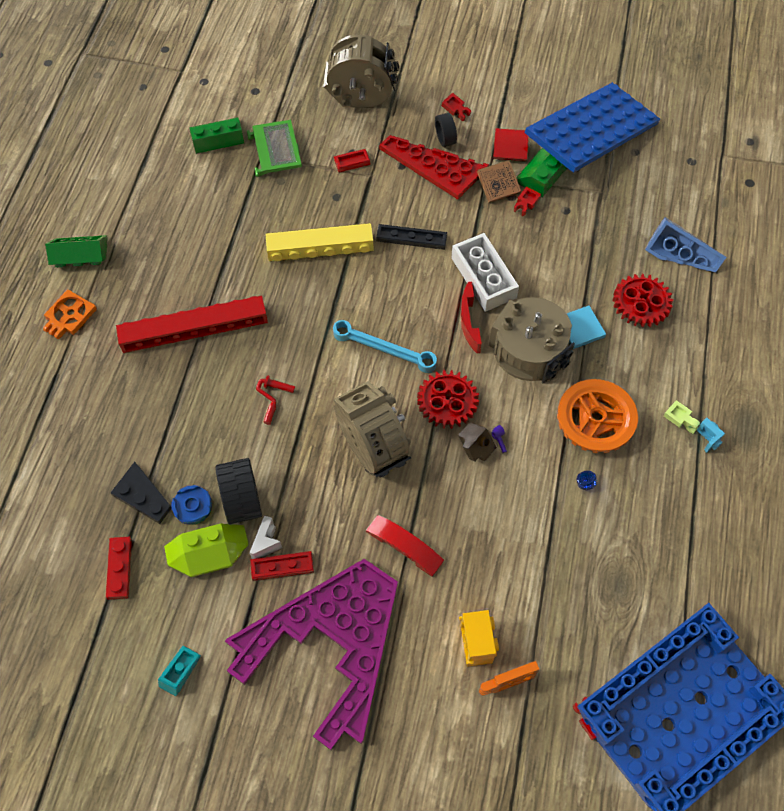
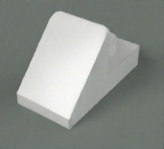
(263, 544)

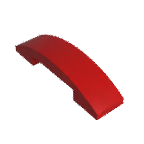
(471, 334)
(406, 543)

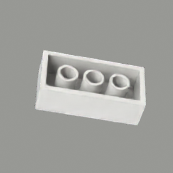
(489, 275)

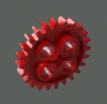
(642, 300)
(449, 384)

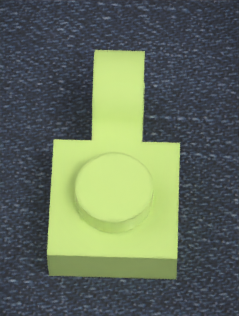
(680, 415)

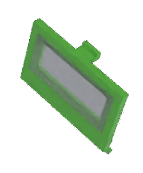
(275, 147)

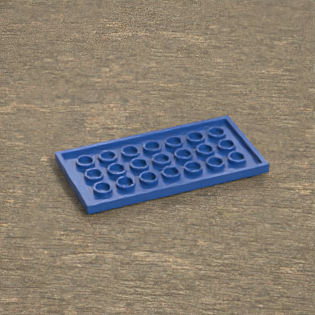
(592, 126)

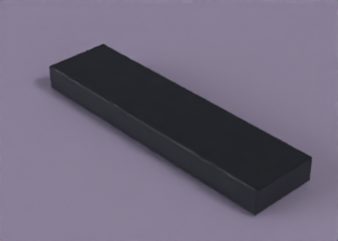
(411, 236)

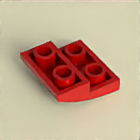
(510, 145)

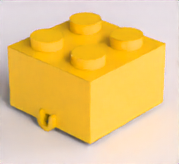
(478, 638)

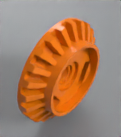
(585, 398)

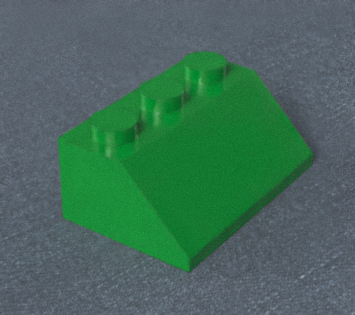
(217, 135)
(541, 172)
(77, 250)

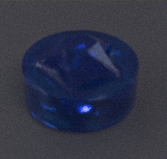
(586, 480)

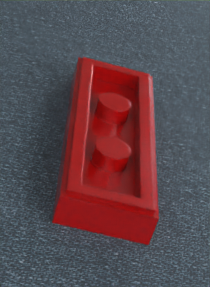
(282, 566)

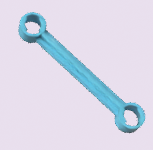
(385, 346)

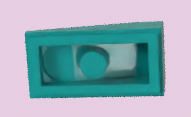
(178, 670)

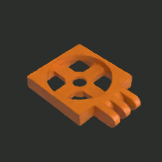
(59, 328)
(509, 679)

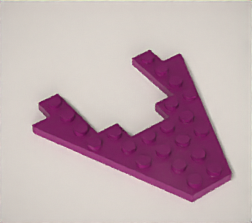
(350, 611)

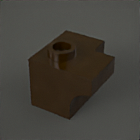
(477, 442)

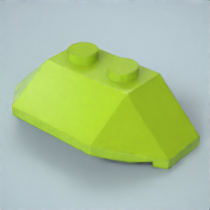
(206, 549)

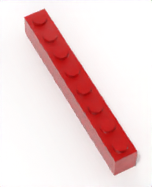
(191, 324)

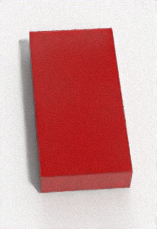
(352, 160)

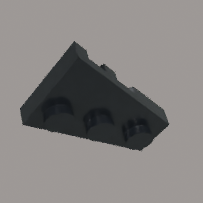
(141, 494)

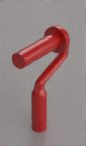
(272, 406)

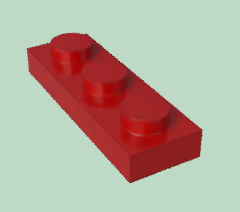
(118, 568)

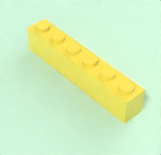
(319, 242)

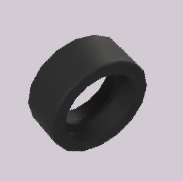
(446, 129)

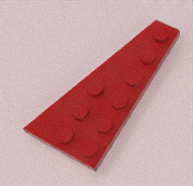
(437, 166)

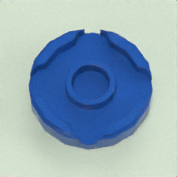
(192, 505)

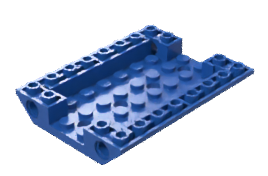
(706, 737)

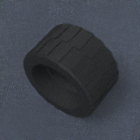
(238, 491)

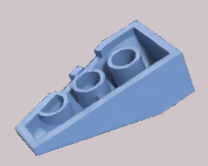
(679, 246)

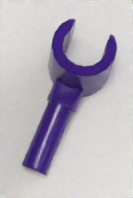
(496, 433)

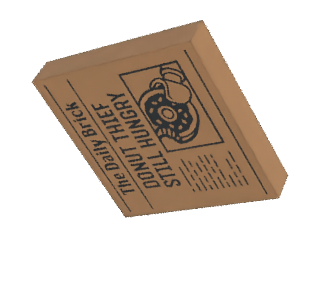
(498, 181)

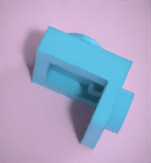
(712, 433)

